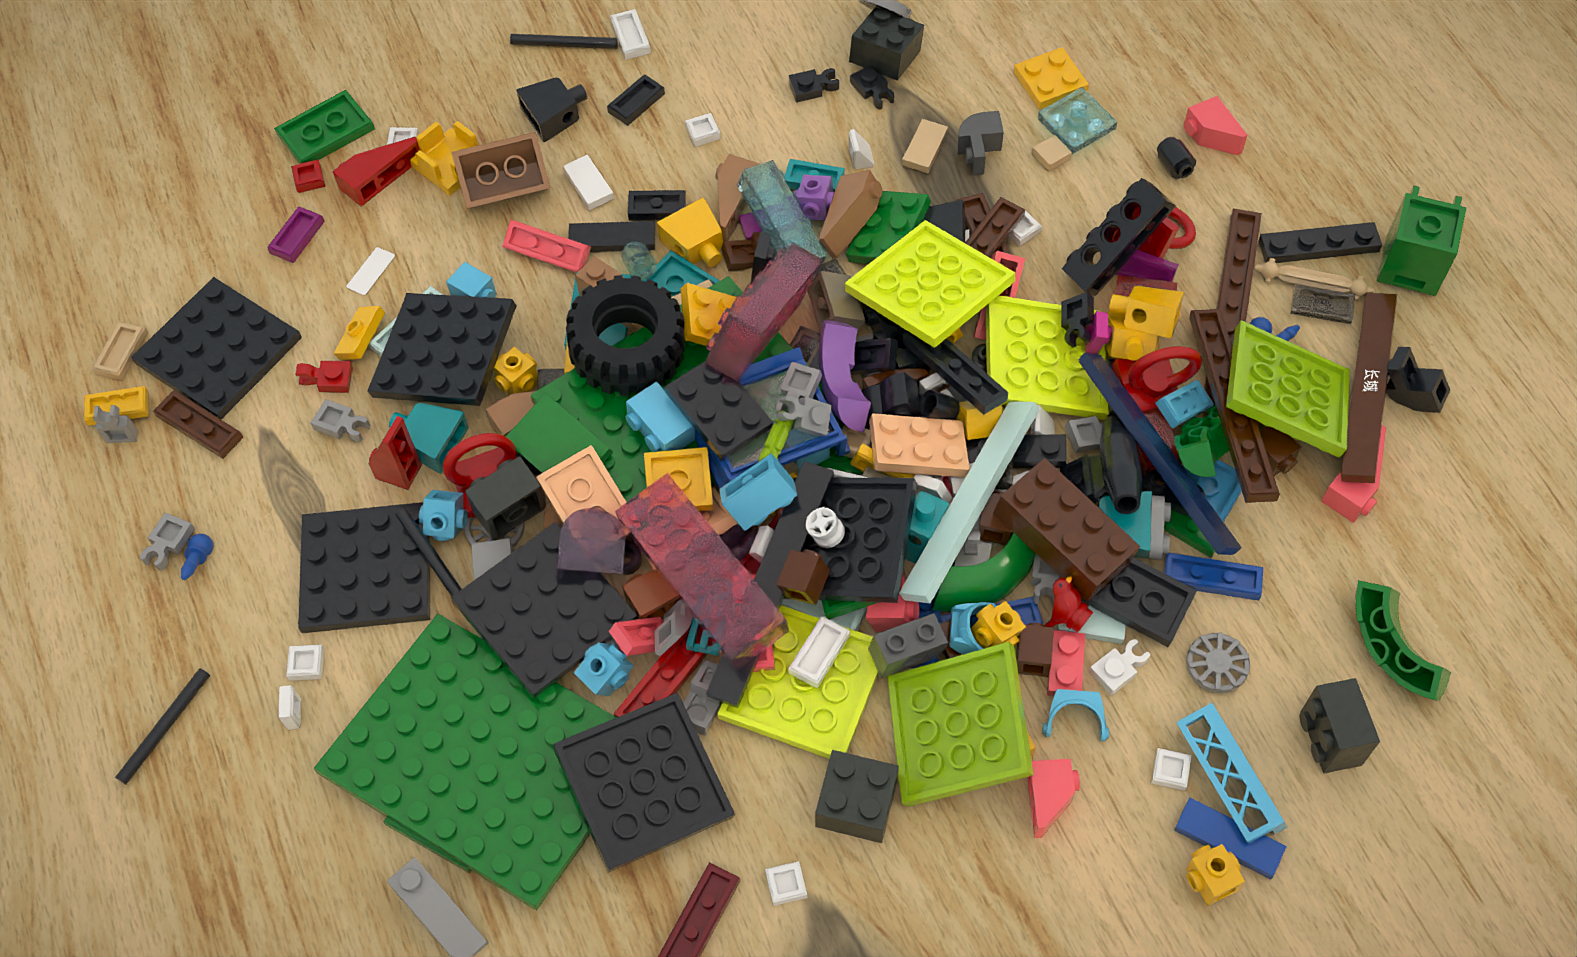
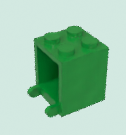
(1422, 243)

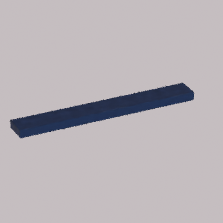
(1160, 455)

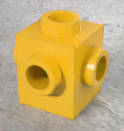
(515, 372)
(997, 626)
(1214, 873)

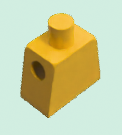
(693, 233)
(1149, 310)
(1127, 342)

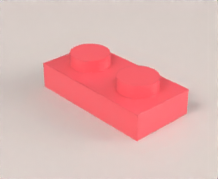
(636, 635)
(1067, 662)

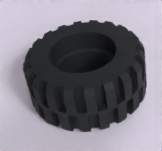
(622, 302)

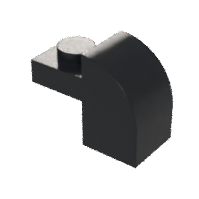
(1413, 386)

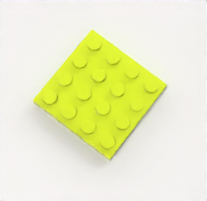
(930, 283)
(1035, 363)
(796, 711)

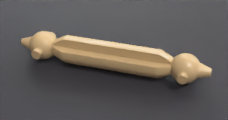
(1314, 278)

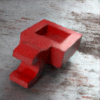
(330, 377)

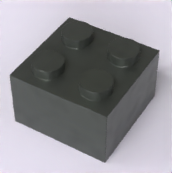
(886, 43)
(506, 498)
(1339, 726)
(856, 796)

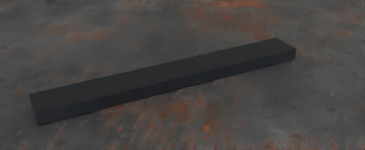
(790, 534)

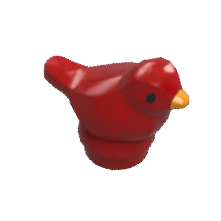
(1068, 606)

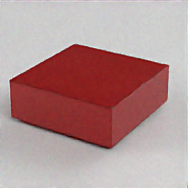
(308, 176)

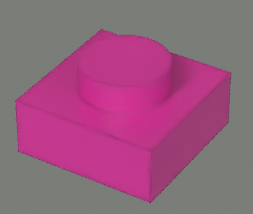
(1099, 332)

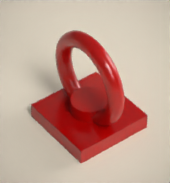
(1164, 235)
(1152, 374)
(478, 466)

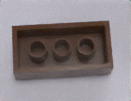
(1066, 529)

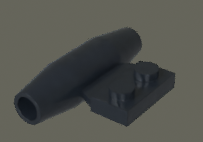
(1112, 471)

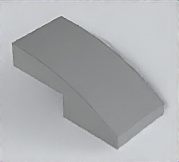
(675, 624)
(699, 707)

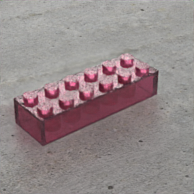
(762, 311)
(702, 571)

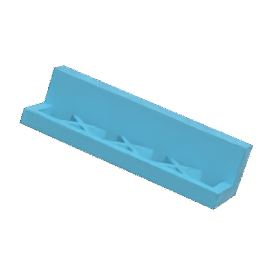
(1243, 768)

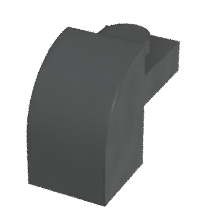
(978, 135)

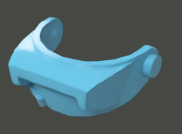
(960, 633)
(1089, 699)

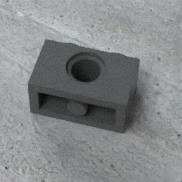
(907, 645)

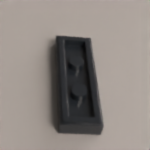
(613, 235)

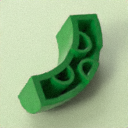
(1202, 443)
(988, 580)
(1388, 646)

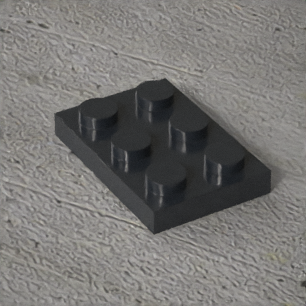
(718, 409)
(1145, 601)

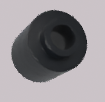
(1176, 157)

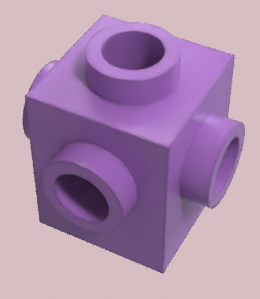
(815, 196)

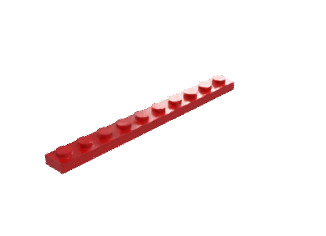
(677, 662)

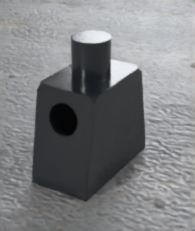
(550, 106)

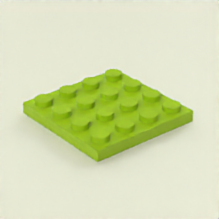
(1289, 389)
(959, 725)

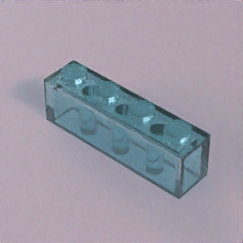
(778, 209)

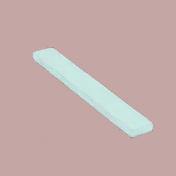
(968, 502)

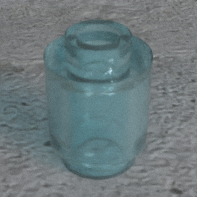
(638, 260)

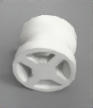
(818, 522)

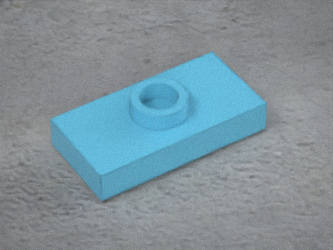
(1184, 403)

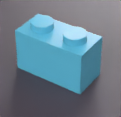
(659, 420)
(758, 492)

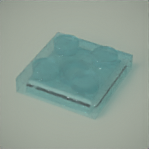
(1077, 120)

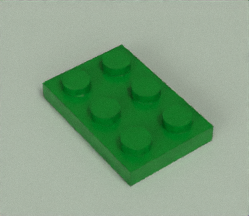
(893, 219)

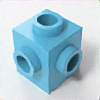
(443, 514)
(604, 668)

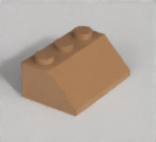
(501, 170)

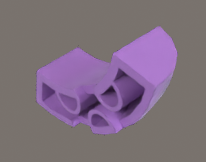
(835, 363)

